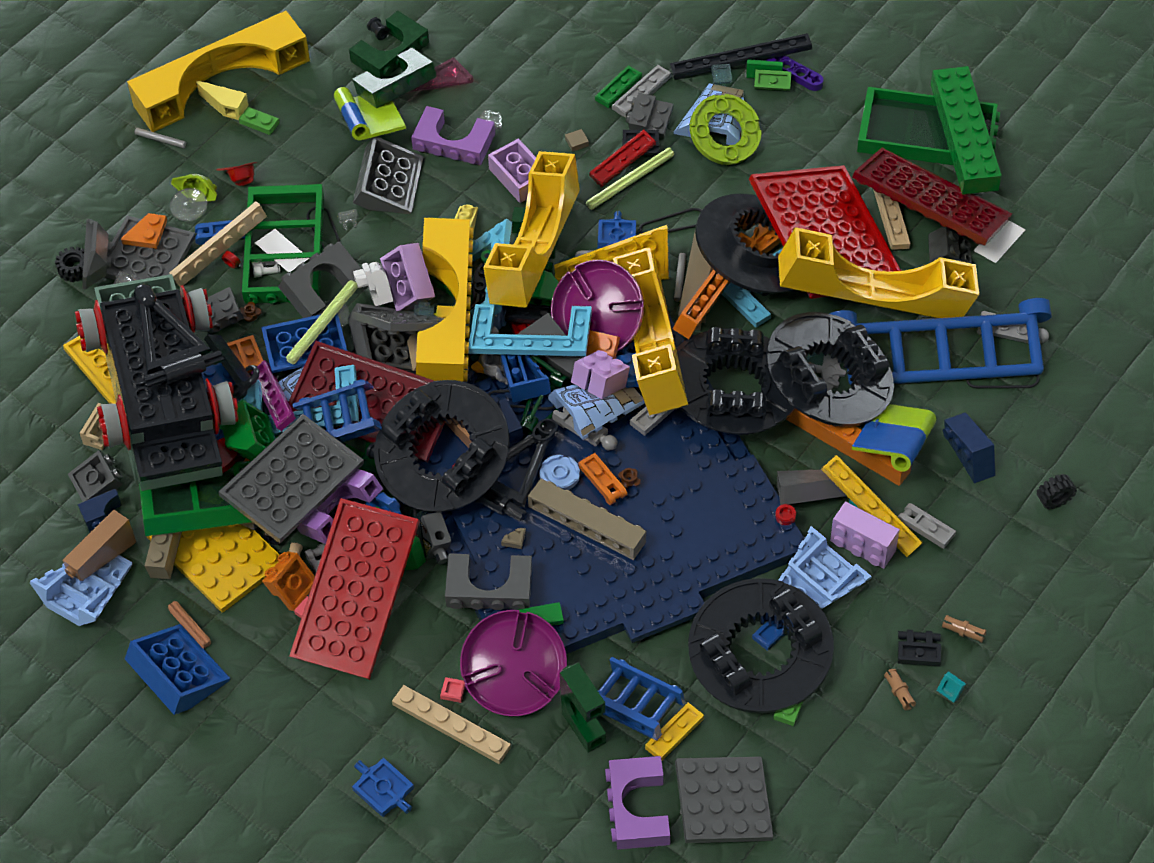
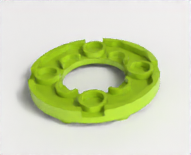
(741, 112)

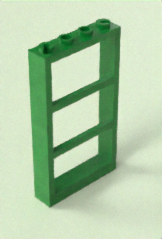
(282, 194)

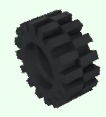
(68, 257)
(1056, 491)

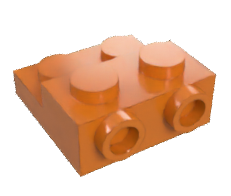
(289, 579)

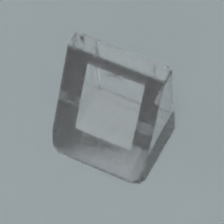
(492, 116)

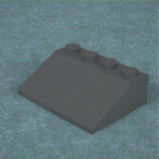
(387, 177)
(379, 345)

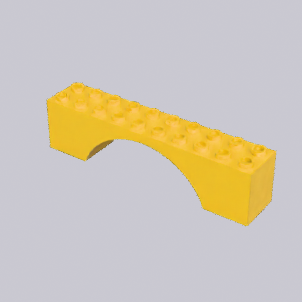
(268, 45)
(447, 258)
(517, 268)
(935, 290)
(656, 353)

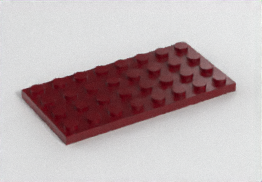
(932, 196)
(388, 383)

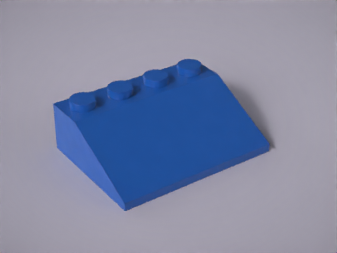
(284, 336)
(175, 667)

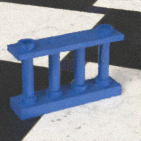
(349, 430)
(633, 716)

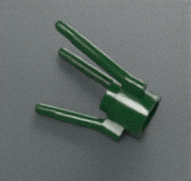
(556, 379)
(530, 421)

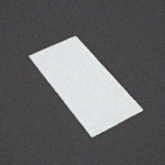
(1000, 242)
(276, 243)

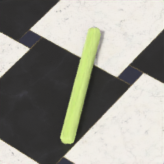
(630, 178)
(322, 321)

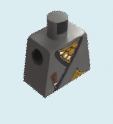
(434, 537)

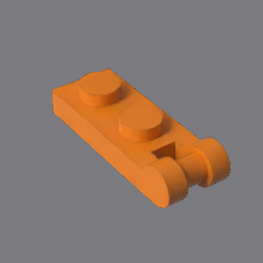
(602, 478)

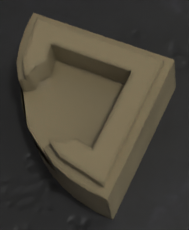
(514, 539)

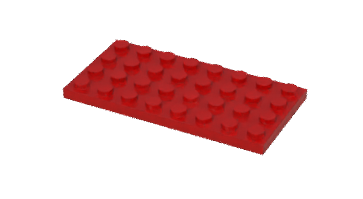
(354, 588)

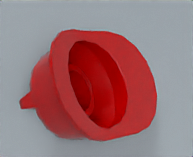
(241, 174)

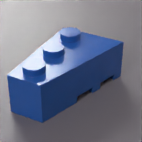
(524, 377)

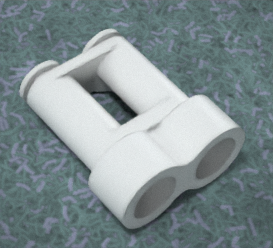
(259, 270)

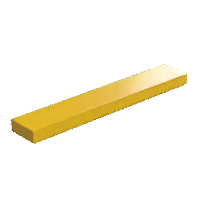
(867, 501)

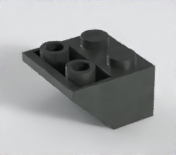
(949, 245)

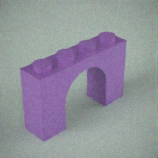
(469, 149)
(359, 485)
(629, 829)

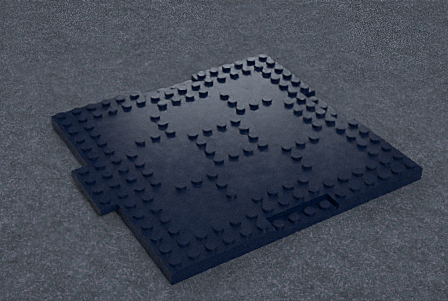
(697, 499)

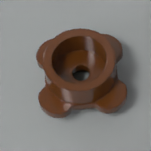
(253, 314)
(629, 473)

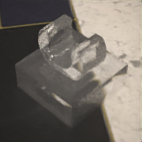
(348, 216)

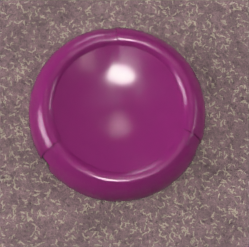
(611, 294)
(512, 663)

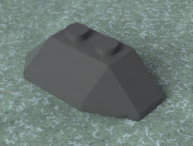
(95, 253)

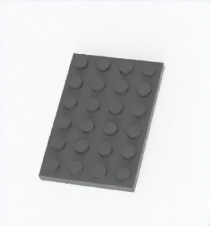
(291, 478)

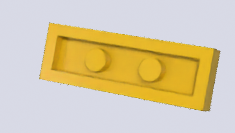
(675, 731)

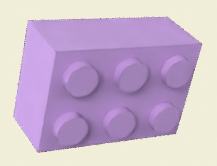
(512, 167)
(407, 276)
(864, 535)

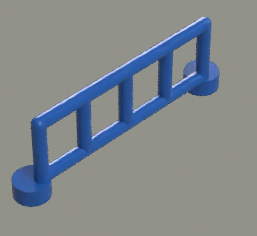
(1030, 313)

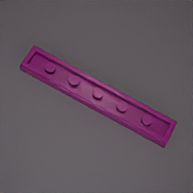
(274, 397)

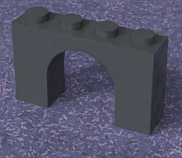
(297, 285)
(512, 595)

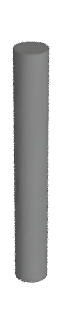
(158, 137)
(680, 277)

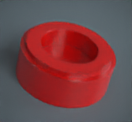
(230, 259)
(785, 514)

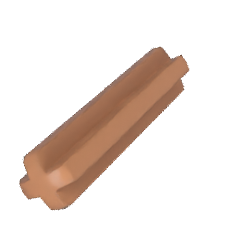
(189, 624)

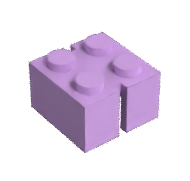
(606, 374)

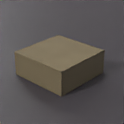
(576, 140)

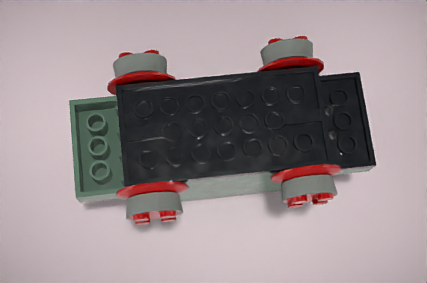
(164, 425)

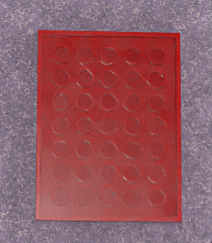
(828, 204)

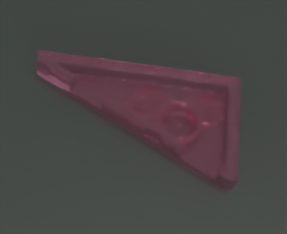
(448, 74)

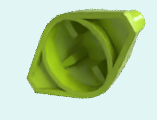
(196, 182)

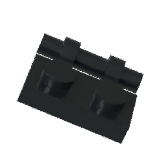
(918, 652)

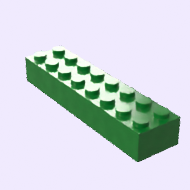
(965, 130)

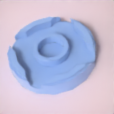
(561, 471)

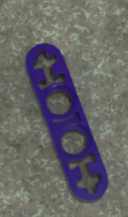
(813, 83)

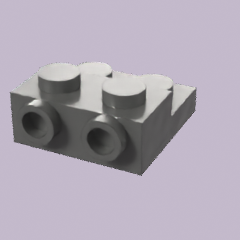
(649, 114)
(224, 310)
(95, 476)

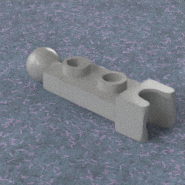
(1014, 332)
(565, 420)

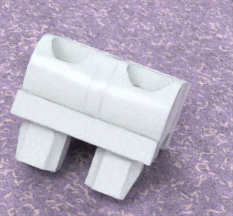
(376, 279)

